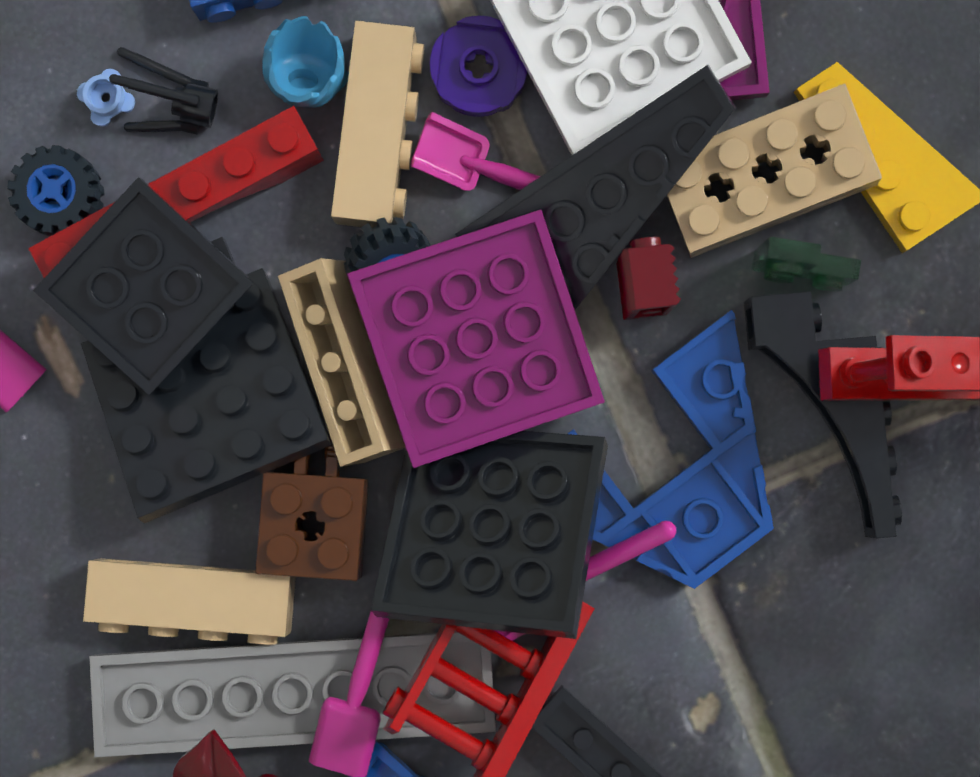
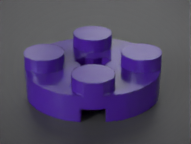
(457, 86)

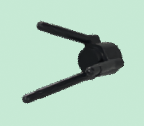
(193, 102)

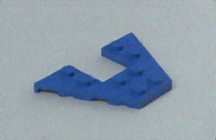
(720, 496)

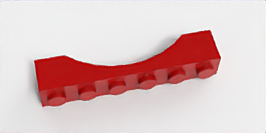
(229, 172)

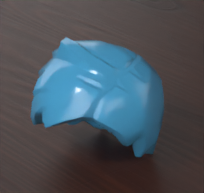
(304, 63)

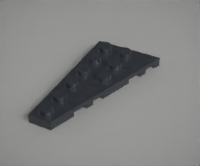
(618, 180)

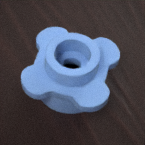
(92, 92)

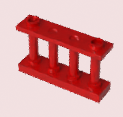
(903, 370)
(513, 711)

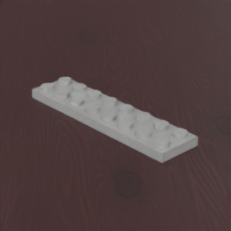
(265, 692)

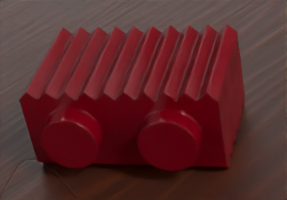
(647, 279)

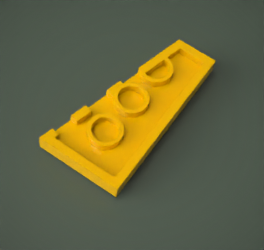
(917, 184)

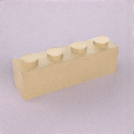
(376, 123)
(341, 362)
(188, 598)

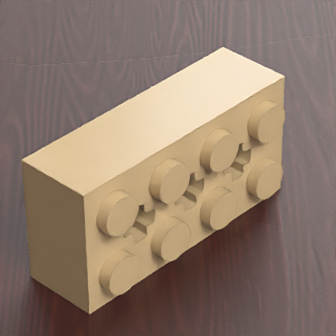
(799, 185)

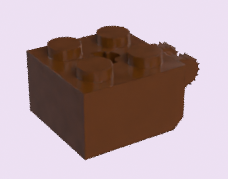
(337, 501)

